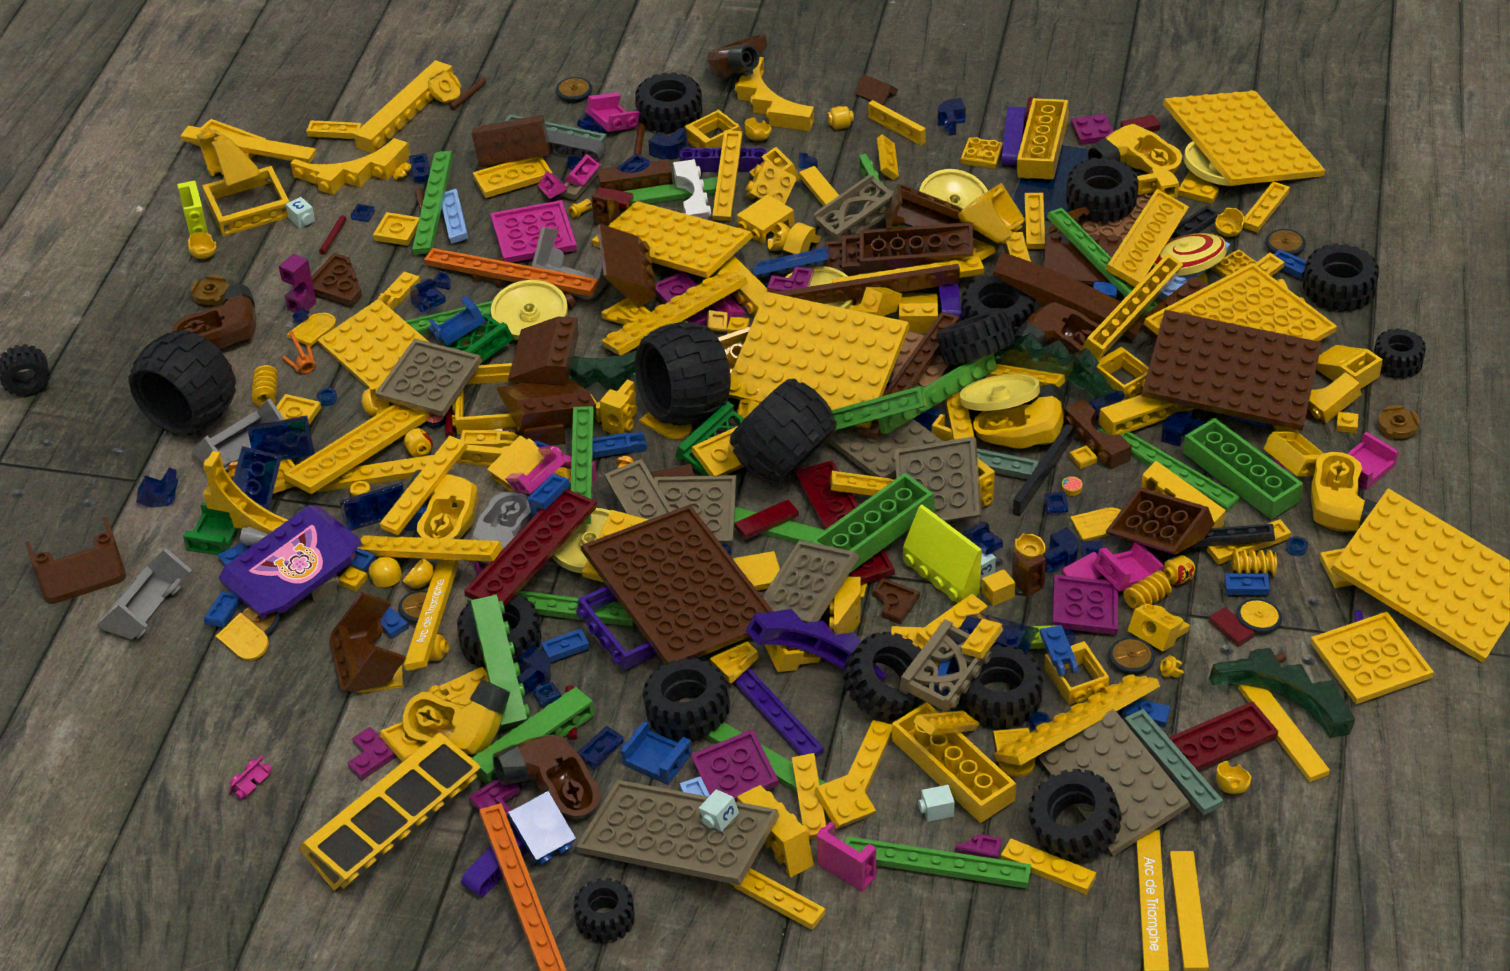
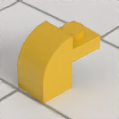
(1158, 179)
(800, 238)

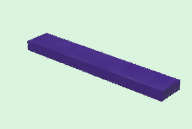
(777, 714)

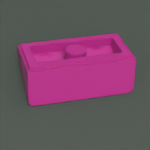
(583, 171)
(551, 185)
(729, 305)
(1083, 568)

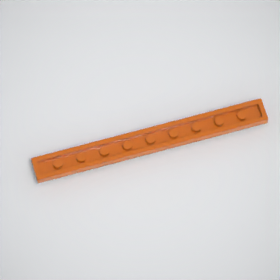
(510, 271)
(521, 889)

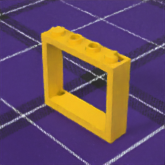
(250, 217)
(484, 374)

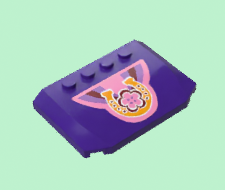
(290, 561)

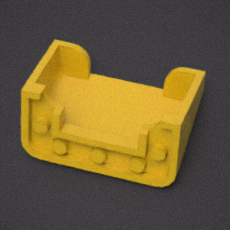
(225, 157)
(993, 215)

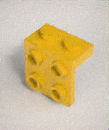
(771, 181)

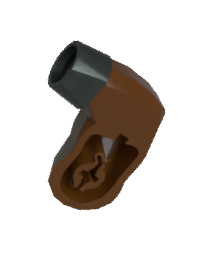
(737, 57)
(1060, 323)
(224, 324)
(555, 769)

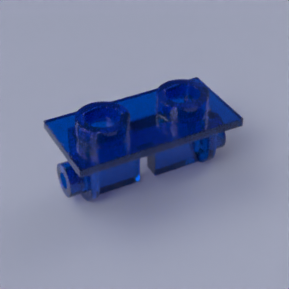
(1112, 398)

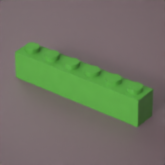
(498, 657)
(555, 719)

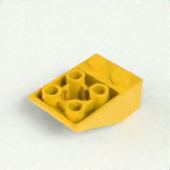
(1357, 362)
(846, 607)

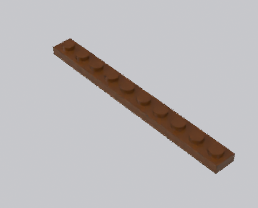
(897, 282)
(914, 366)

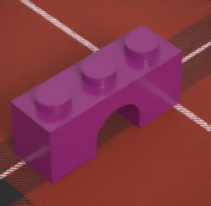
(297, 273)

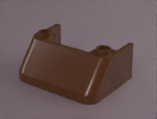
(919, 209)
(81, 571)
(352, 641)

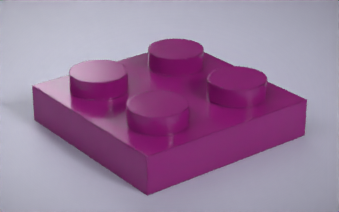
(1091, 128)

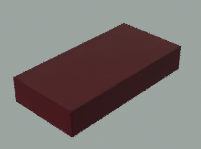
(1147, 122)
(623, 198)
(1230, 626)

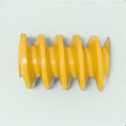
(264, 385)
(1254, 563)
(1148, 590)

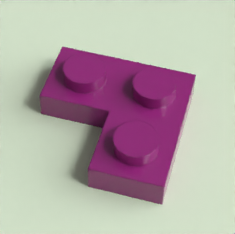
(800, 278)
(374, 754)
(494, 794)

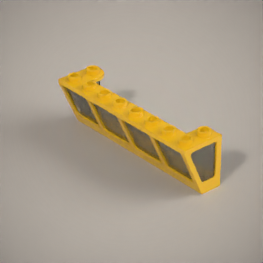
(389, 811)

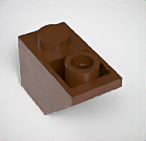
(604, 210)

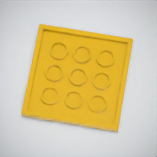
(1371, 657)

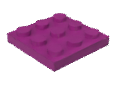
(1085, 604)
(735, 766)

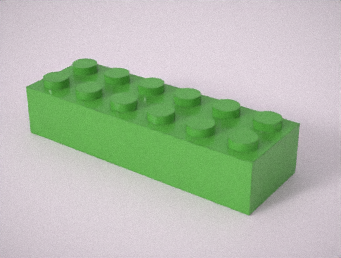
(1243, 468)
(878, 519)

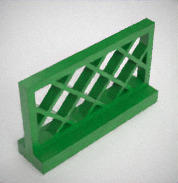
(486, 343)
(705, 432)

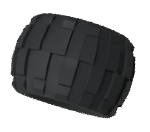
(682, 373)
(182, 382)
(782, 431)

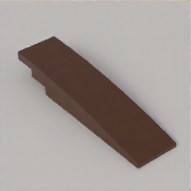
(900, 247)
(1051, 286)

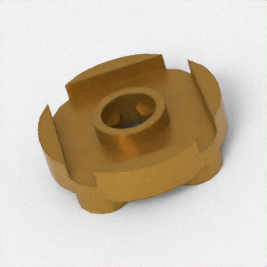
(203, 292)
(1407, 424)

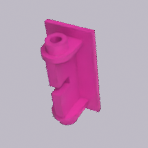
(243, 783)

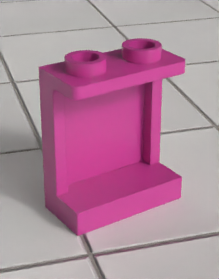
(609, 114)
(1375, 458)
(527, 484)
(1127, 567)
(844, 861)

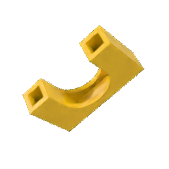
(1328, 401)

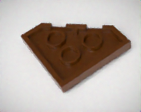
(337, 280)

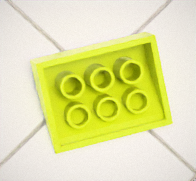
(943, 556)

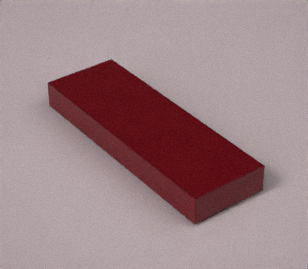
(766, 519)

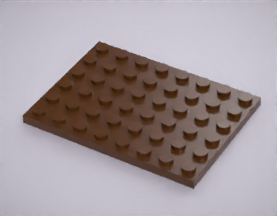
(1232, 370)
(677, 584)

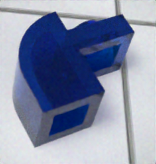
(951, 113)
(668, 147)
(426, 295)
(1178, 426)
(158, 492)
(983, 538)
(1062, 550)
(534, 668)

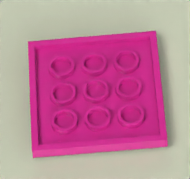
(520, 230)

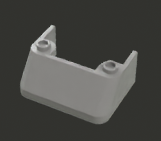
(553, 259)
(233, 438)
(144, 595)

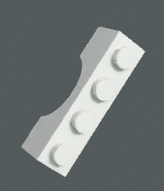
(687, 177)

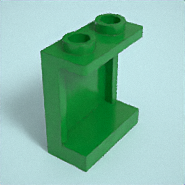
(212, 533)

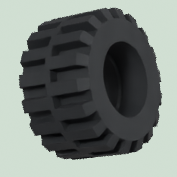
(1401, 353)
(28, 381)
(604, 895)

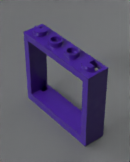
(585, 612)

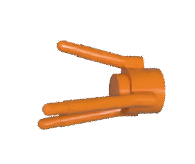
(304, 362)

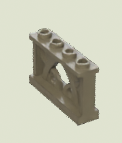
(861, 193)
(916, 675)

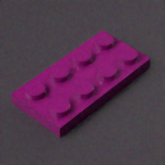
(677, 286)

